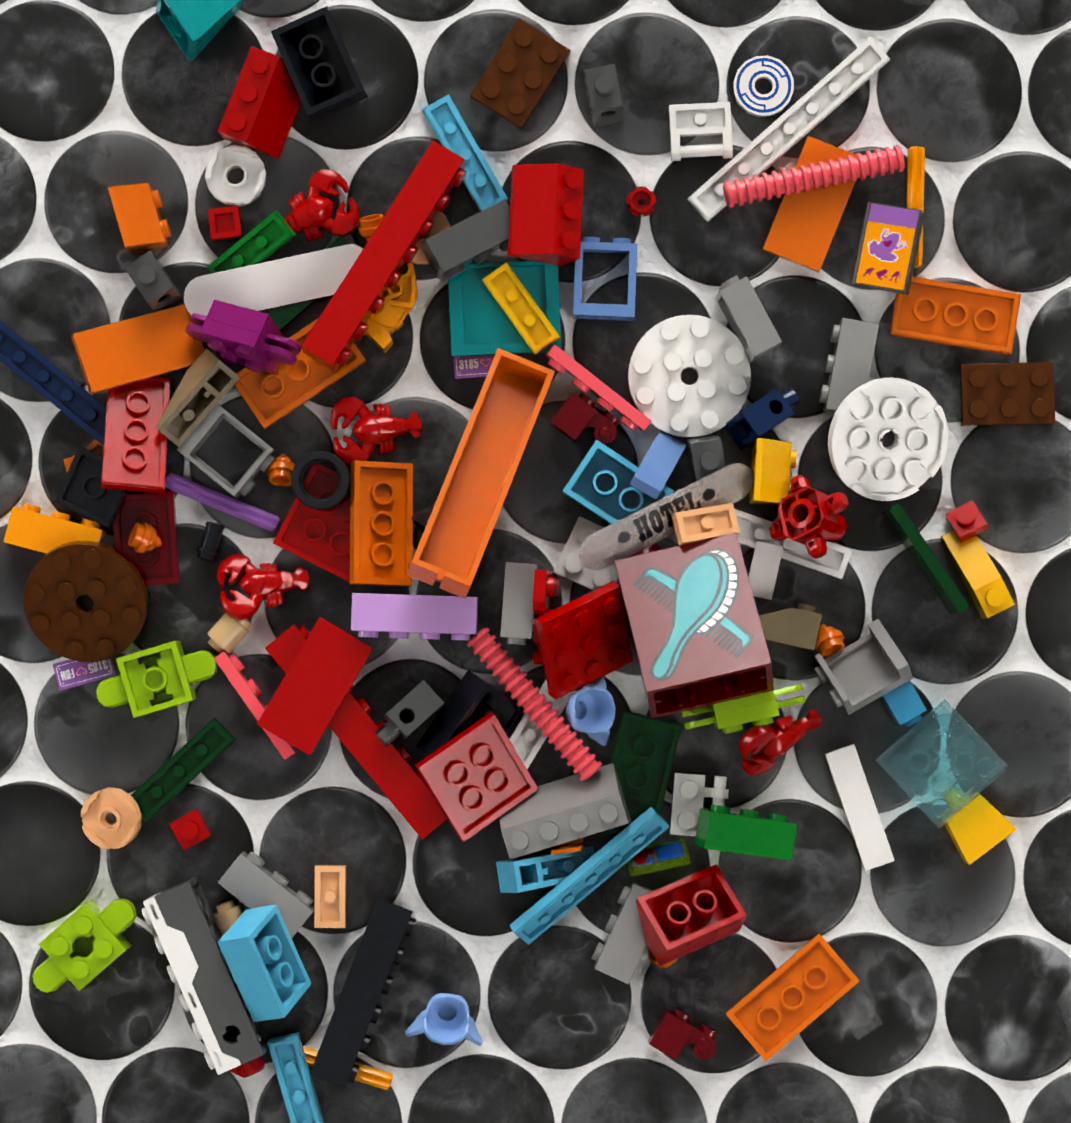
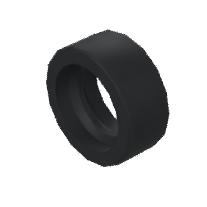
(320, 457)

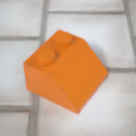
(139, 217)

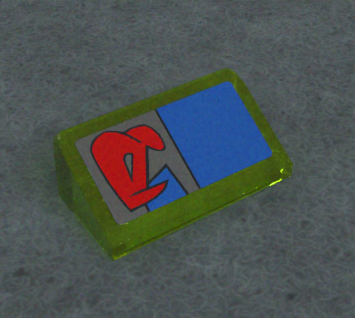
(659, 857)

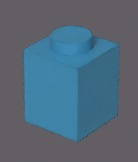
(904, 705)

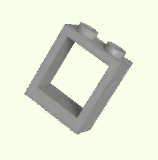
(747, 317)
(201, 434)
(517, 603)

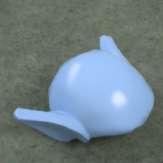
(592, 711)
(446, 1021)

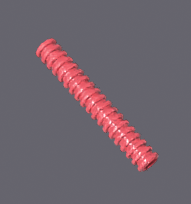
(814, 176)
(534, 704)

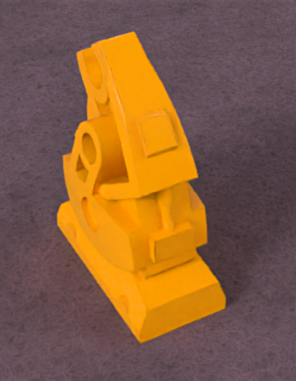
(397, 305)

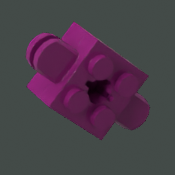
(243, 337)

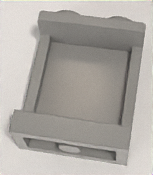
(864, 669)

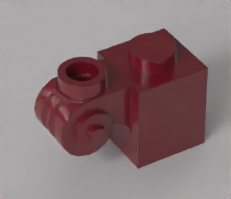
(578, 415)
(676, 1031)

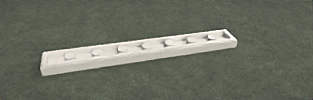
(792, 125)

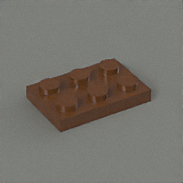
(520, 73)
(1007, 394)

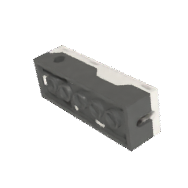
(191, 945)

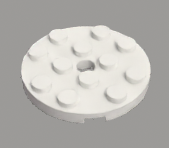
(693, 344)
(864, 420)

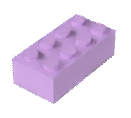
(414, 614)

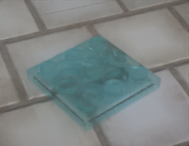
(942, 763)

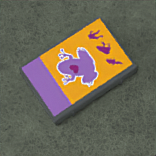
(887, 248)

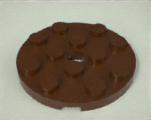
(93, 571)

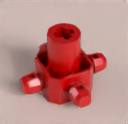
(810, 517)

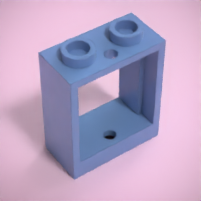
(606, 311)

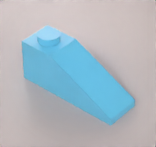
(539, 870)

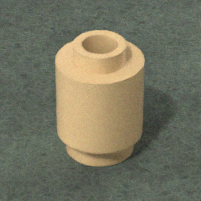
(228, 633)
(226, 915)

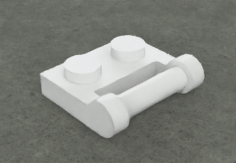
(700, 120)

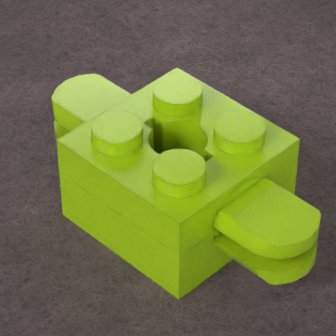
(156, 679)
(755, 709)
(84, 945)

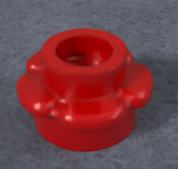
(649, 201)

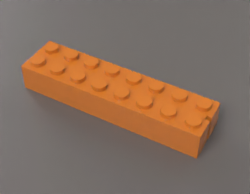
(481, 473)

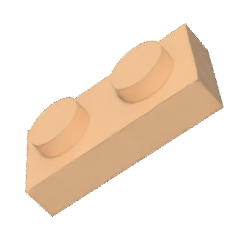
(705, 523)
(330, 896)

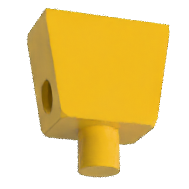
(977, 829)

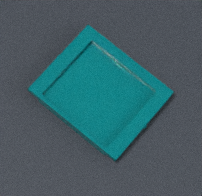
(478, 321)

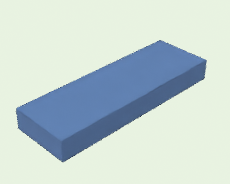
(658, 464)

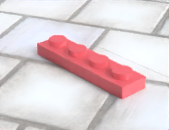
(587, 381)
(250, 692)

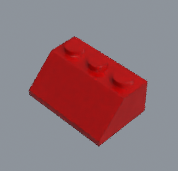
(261, 105)
(546, 213)
(689, 914)

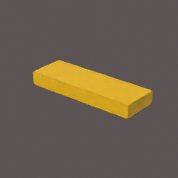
(520, 308)

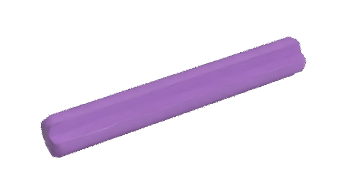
(222, 502)

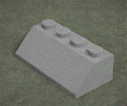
(565, 812)

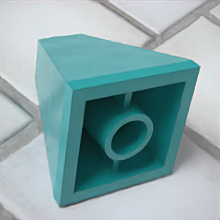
(195, 21)

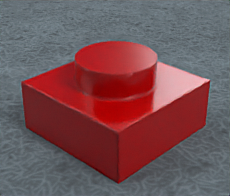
(225, 223)
(966, 521)
(190, 829)

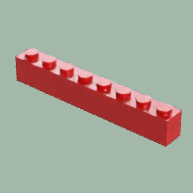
(384, 256)
(386, 765)

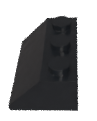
(319, 63)
(466, 705)

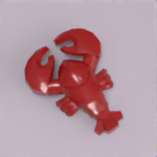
(317, 209)
(370, 429)
(258, 584)
(774, 741)

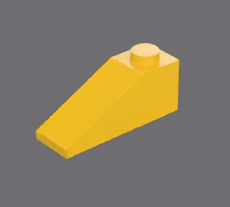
(978, 575)

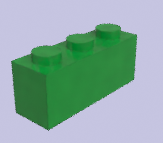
(746, 832)

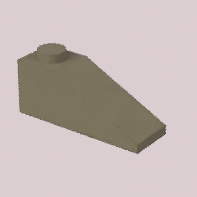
(196, 396)
(792, 626)

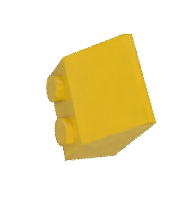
(771, 471)

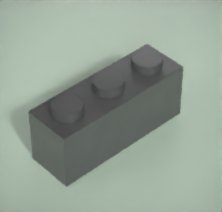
(469, 241)

